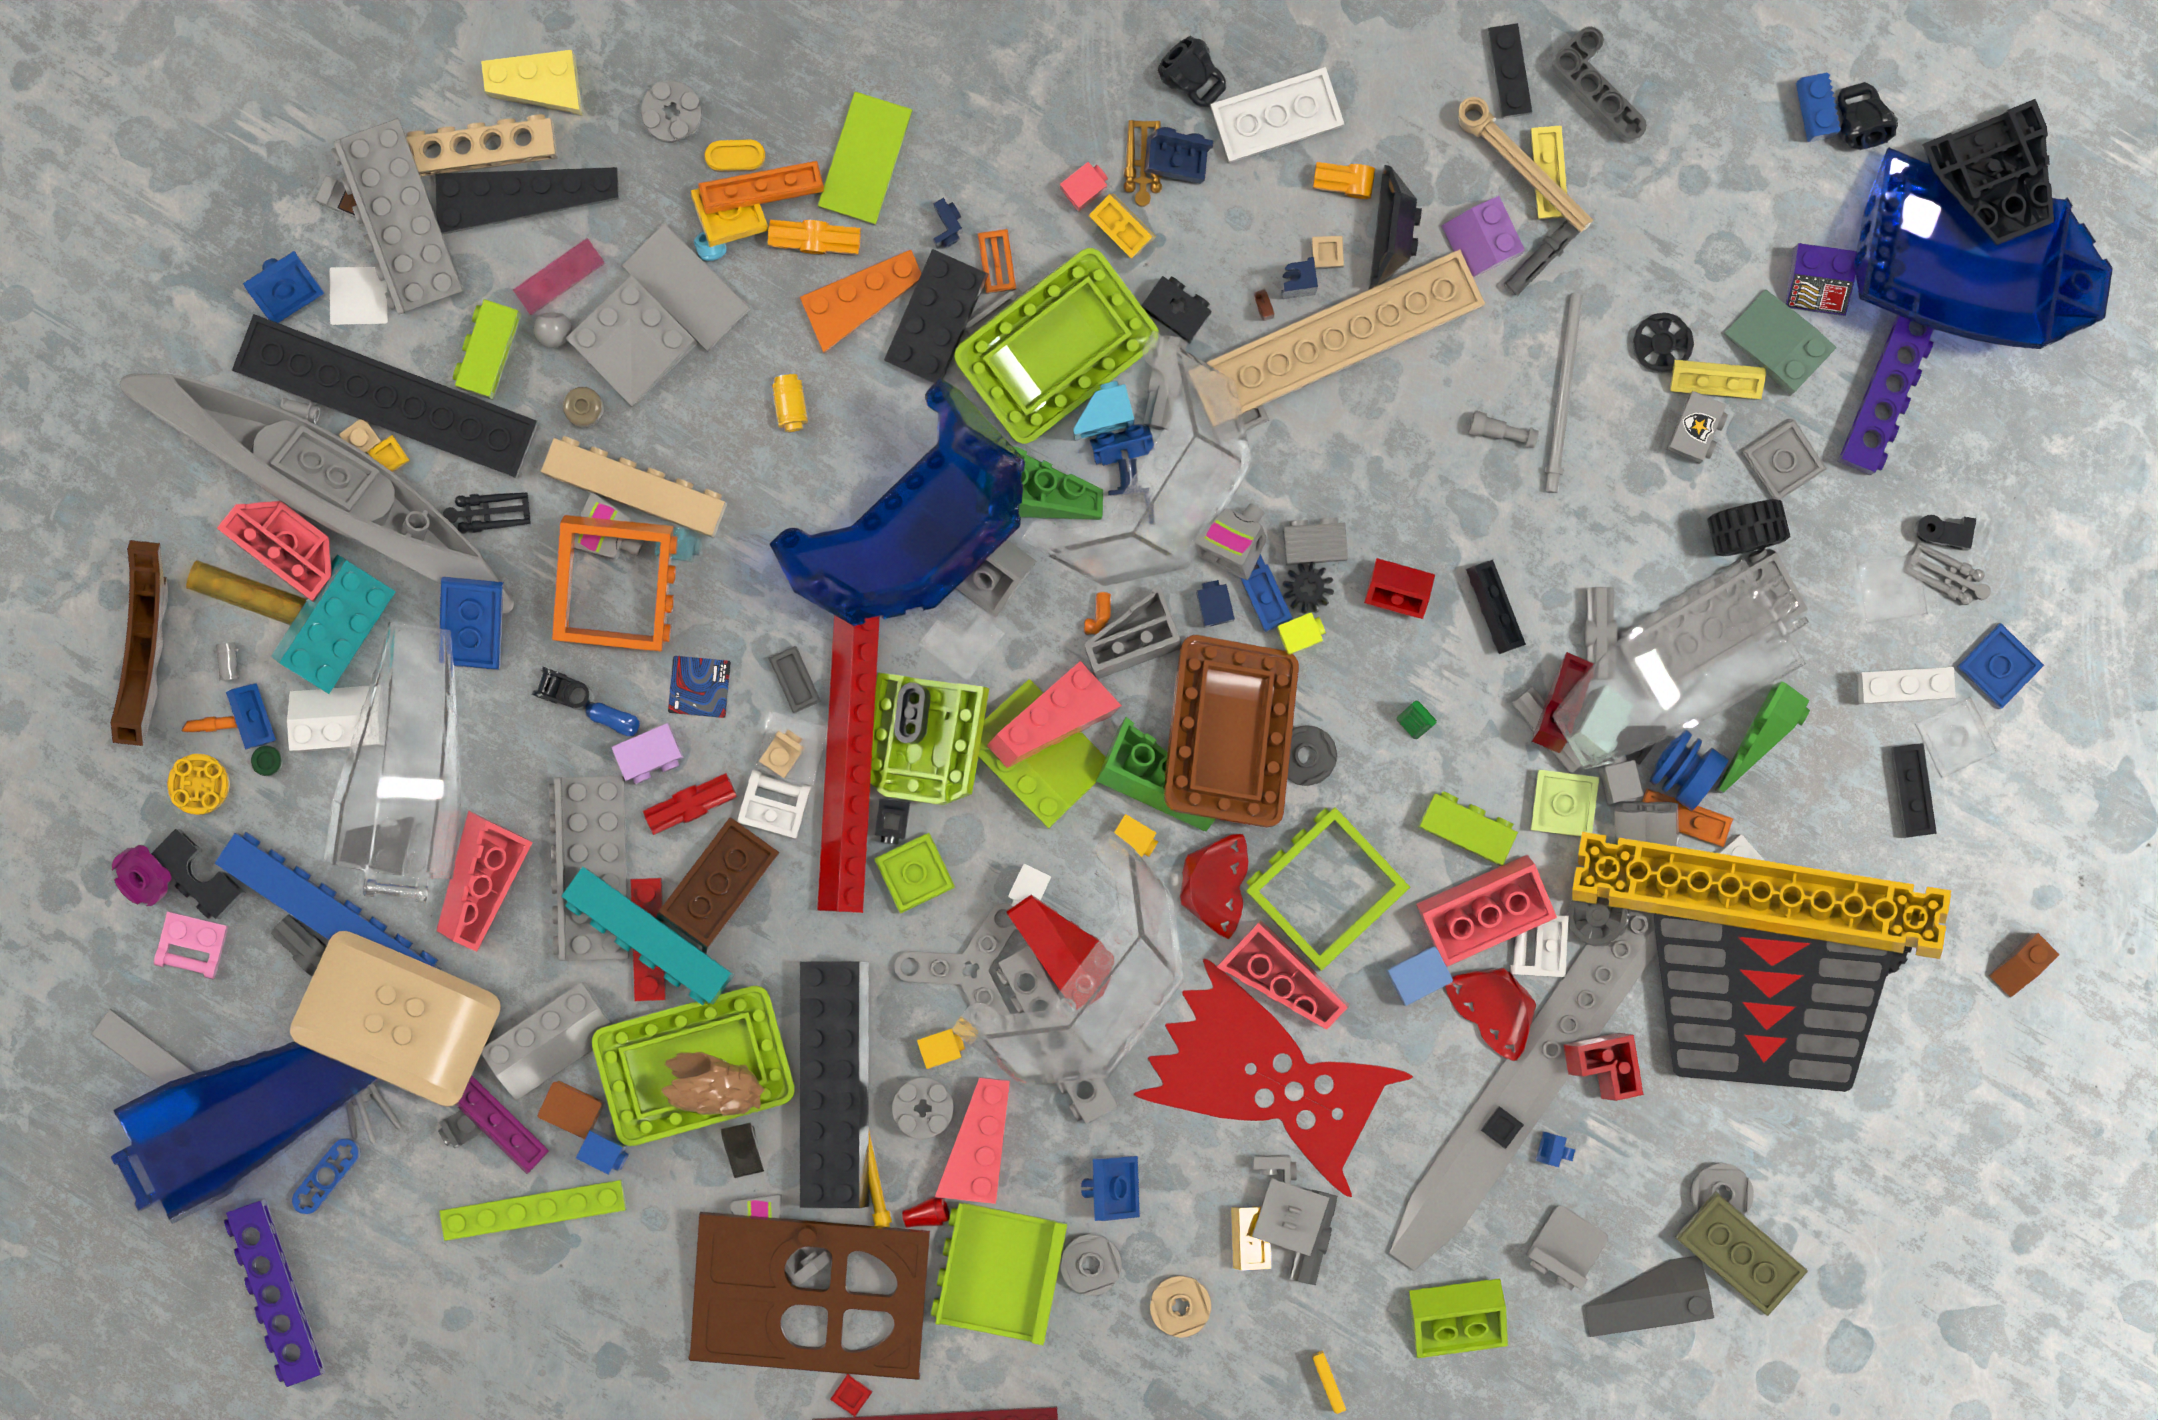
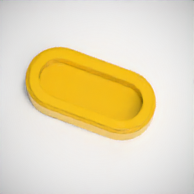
(735, 155)

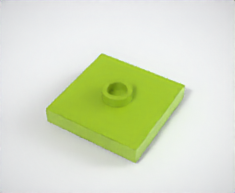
(914, 873)

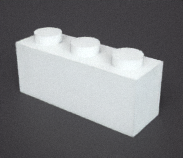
(1906, 685)

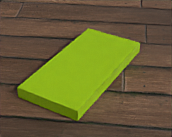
(865, 158)

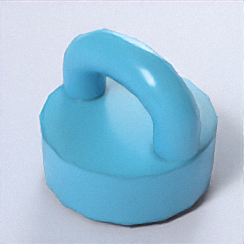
(708, 253)

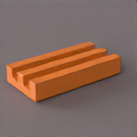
(1000, 287)

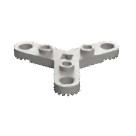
(948, 967)

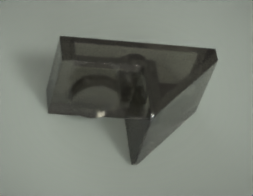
(742, 1150)

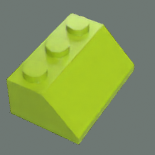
(1458, 1318)

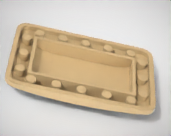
(395, 1018)

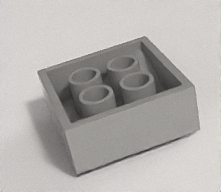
(631, 340)

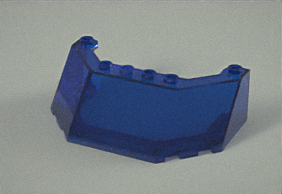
(922, 531)

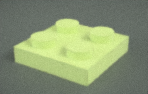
(1564, 803)

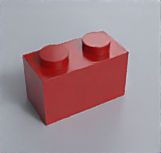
(1399, 588)

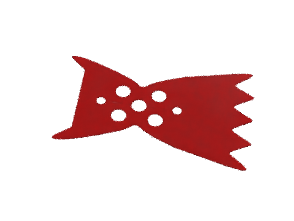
(1212, 1077)

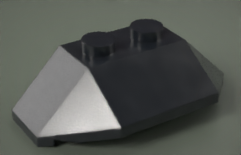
(1394, 228)

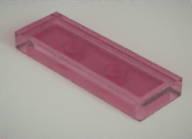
(559, 276)

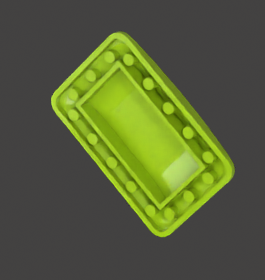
(1055, 345)
(634, 1054)

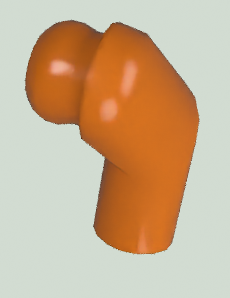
(1102, 614)

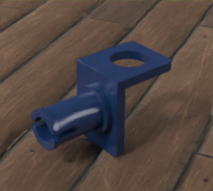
(1125, 477)

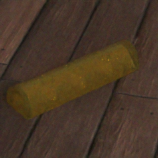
(244, 592)

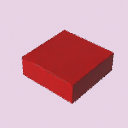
(851, 1395)

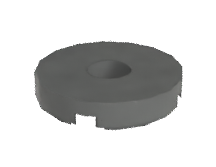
(1325, 755)

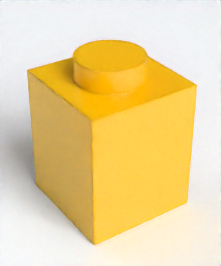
(1137, 835)
(940, 1048)

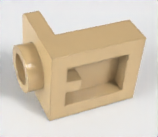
(782, 753)

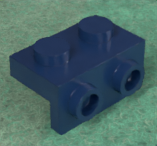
(1177, 155)

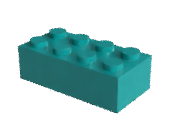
(333, 625)

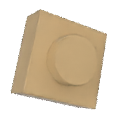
(1328, 252)
(361, 436)

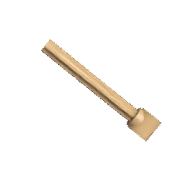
(1521, 161)

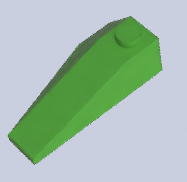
(1055, 494)
(1774, 720)

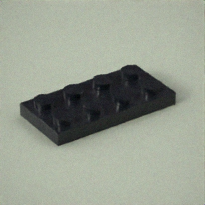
(936, 316)

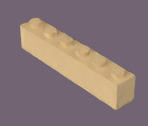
(634, 487)

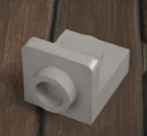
(1271, 1163)
(802, 1267)

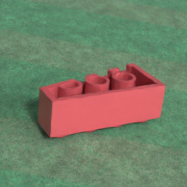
(1061, 711)
(481, 878)
(1281, 974)
(977, 1152)

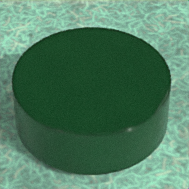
(266, 760)

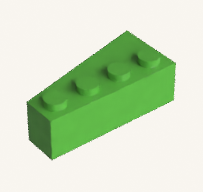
(1138, 770)

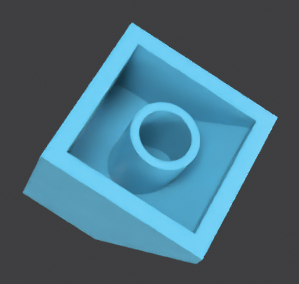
(1105, 412)

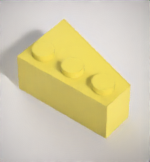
(536, 80)

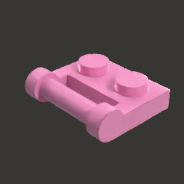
(195, 935)

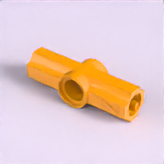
(814, 237)

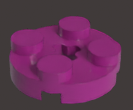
(140, 862)

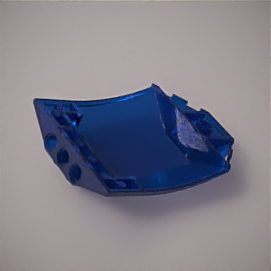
(1940, 269)

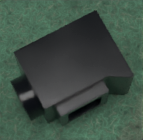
(897, 808)

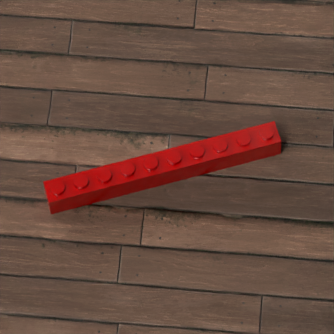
(848, 766)

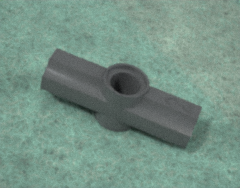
(304, 947)
(1305, 1267)

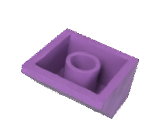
(1484, 236)

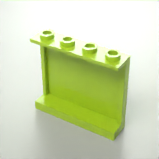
(999, 1272)

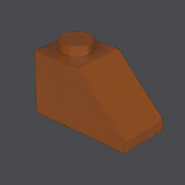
(2024, 964)

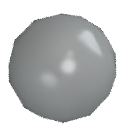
(552, 329)

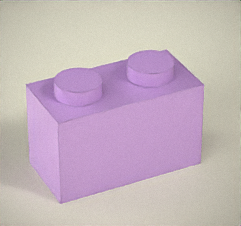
(648, 753)

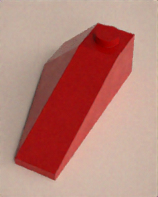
(1053, 939)

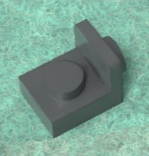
(458, 1129)

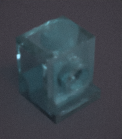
(687, 545)

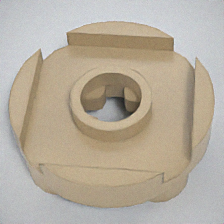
(1188, 1290)

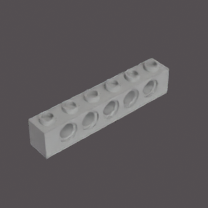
(1027, 962)

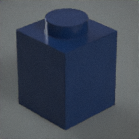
(1215, 604)

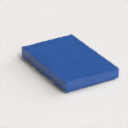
(474, 617)

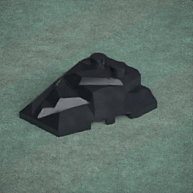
(1999, 172)

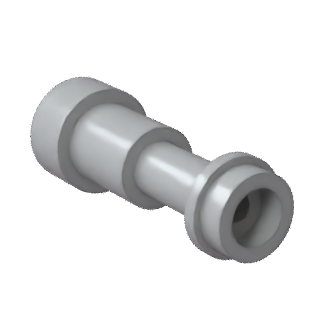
(1498, 429)

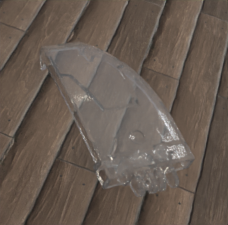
(1681, 666)

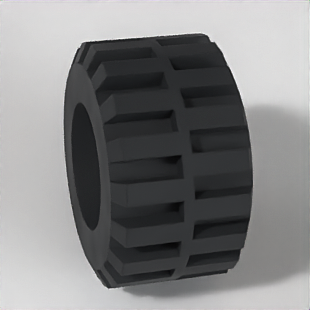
(1748, 527)

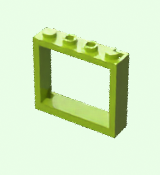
(1302, 840)

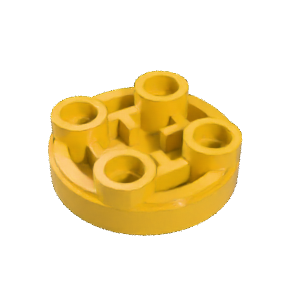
(198, 784)

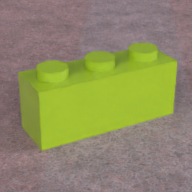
(486, 348)
(1468, 828)

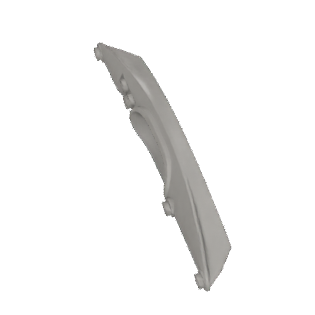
(314, 474)

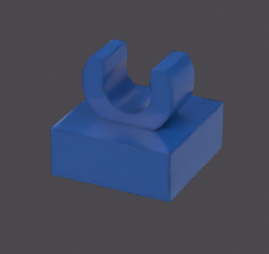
(1553, 1149)

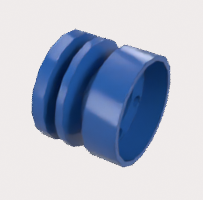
(1688, 769)

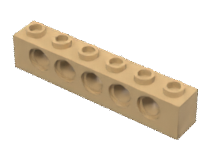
(479, 157)

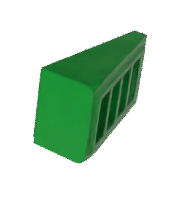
(1416, 720)

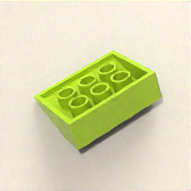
(1053, 777)

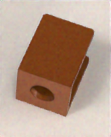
(571, 1109)

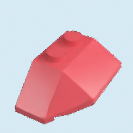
(282, 544)

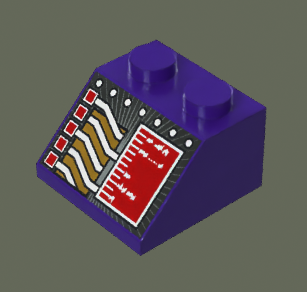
(1821, 279)

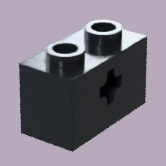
(1183, 324)

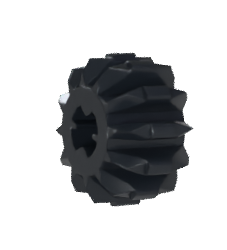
(1312, 578)

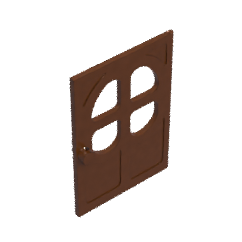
(745, 1292)

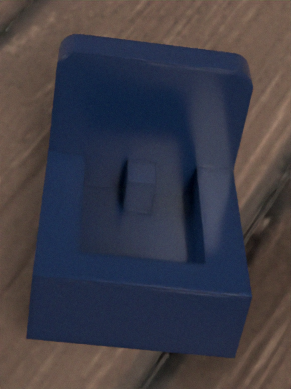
(949, 216)

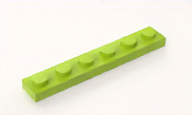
(532, 1210)

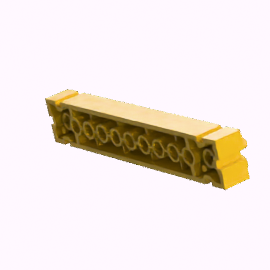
(1761, 895)

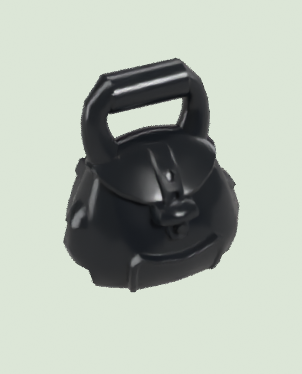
(1189, 69)
(1866, 121)

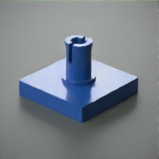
(283, 287)
(1114, 1188)

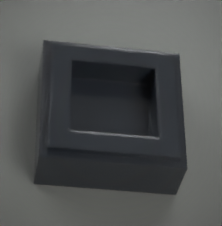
(1502, 1127)

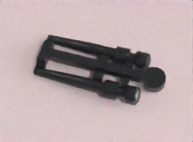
(452, 514)

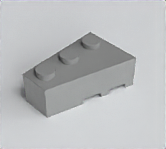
(1135, 637)

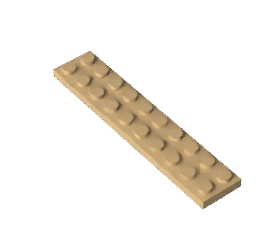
(1351, 331)

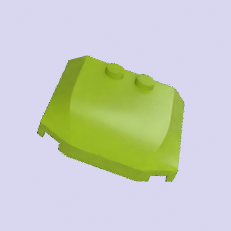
(946, 759)

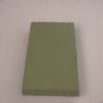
(1741, 1253)

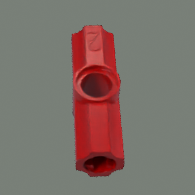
(689, 804)

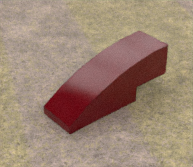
(1569, 673)

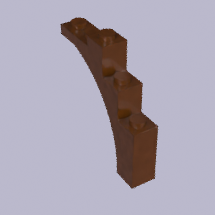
(143, 644)

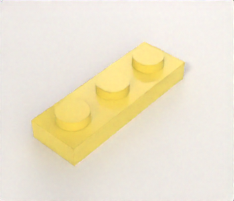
(1549, 156)
(1718, 379)

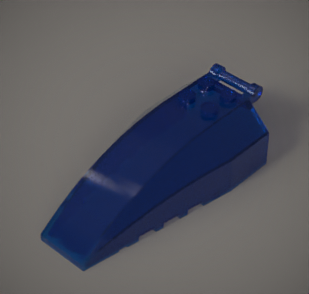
(228, 1124)

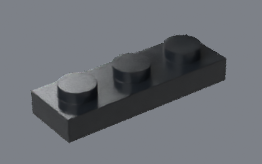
(1509, 70)
(1495, 606)
(1914, 790)

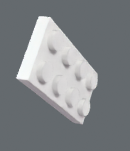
(1277, 115)

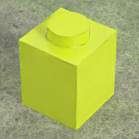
(1301, 633)

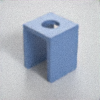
(1419, 975)

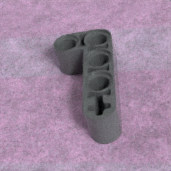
(1604, 90)

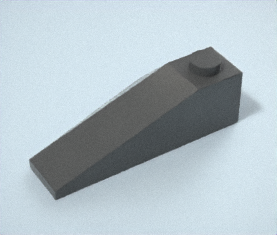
(1663, 1297)

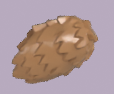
(711, 1085)

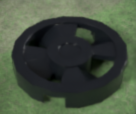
(1662, 342)

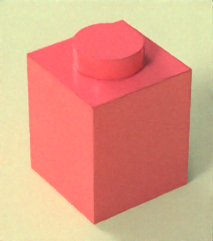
(1084, 185)

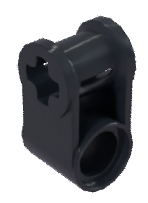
(558, 688)

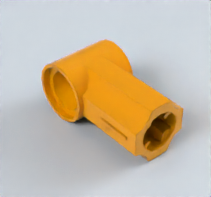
(1352, 180)

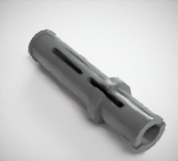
(1537, 262)

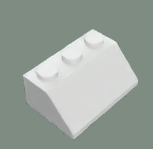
(324, 719)

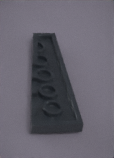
(500, 196)

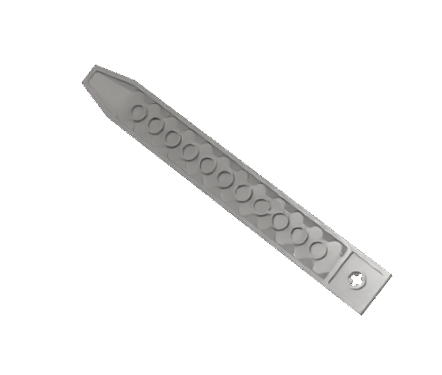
(1523, 1089)

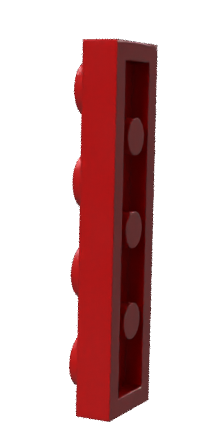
(648, 983)

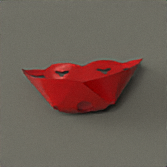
(1211, 883)
(1498, 1005)

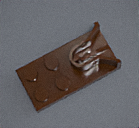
(718, 883)

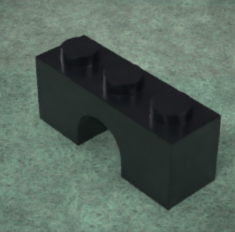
(214, 896)

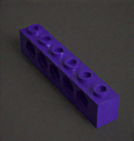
(1855, 452)
(289, 1304)

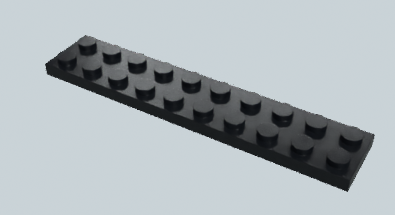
(385, 396)

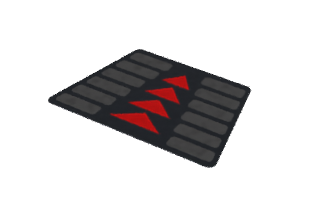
(1766, 1004)

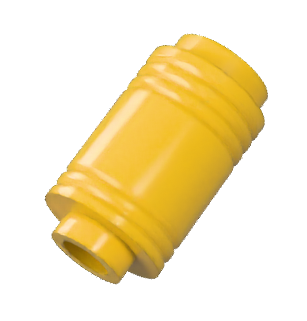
(789, 402)

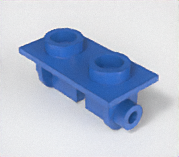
(1109, 445)

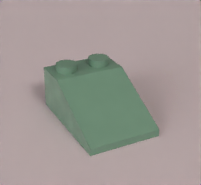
(1780, 341)

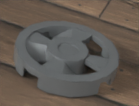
(1598, 917)

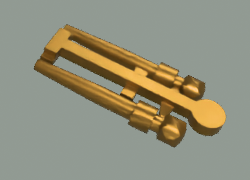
(1142, 197)

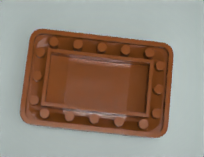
(1231, 731)

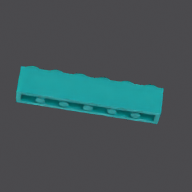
(646, 935)

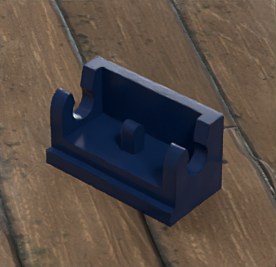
(1302, 279)

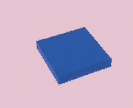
(2000, 665)

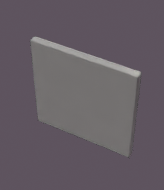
(1290, 1217)

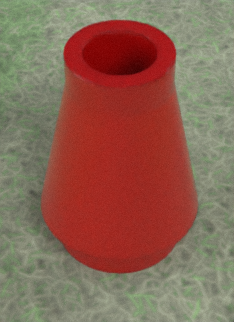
(928, 1213)

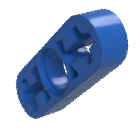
(319, 1199)

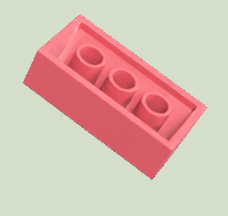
(1486, 910)

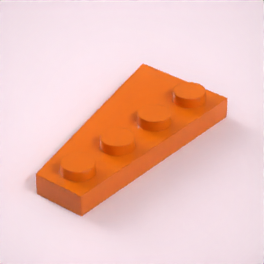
(853, 300)

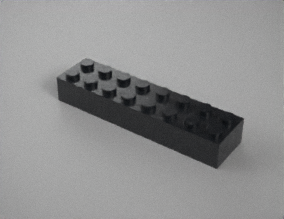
(834, 1084)

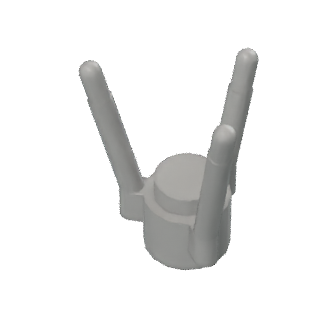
(359, 1101)

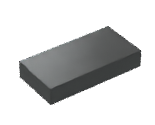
(794, 679)

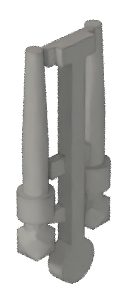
(1981, 591)

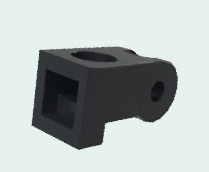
(1937, 532)

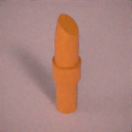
(210, 724)

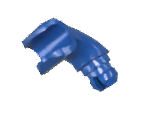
(615, 719)

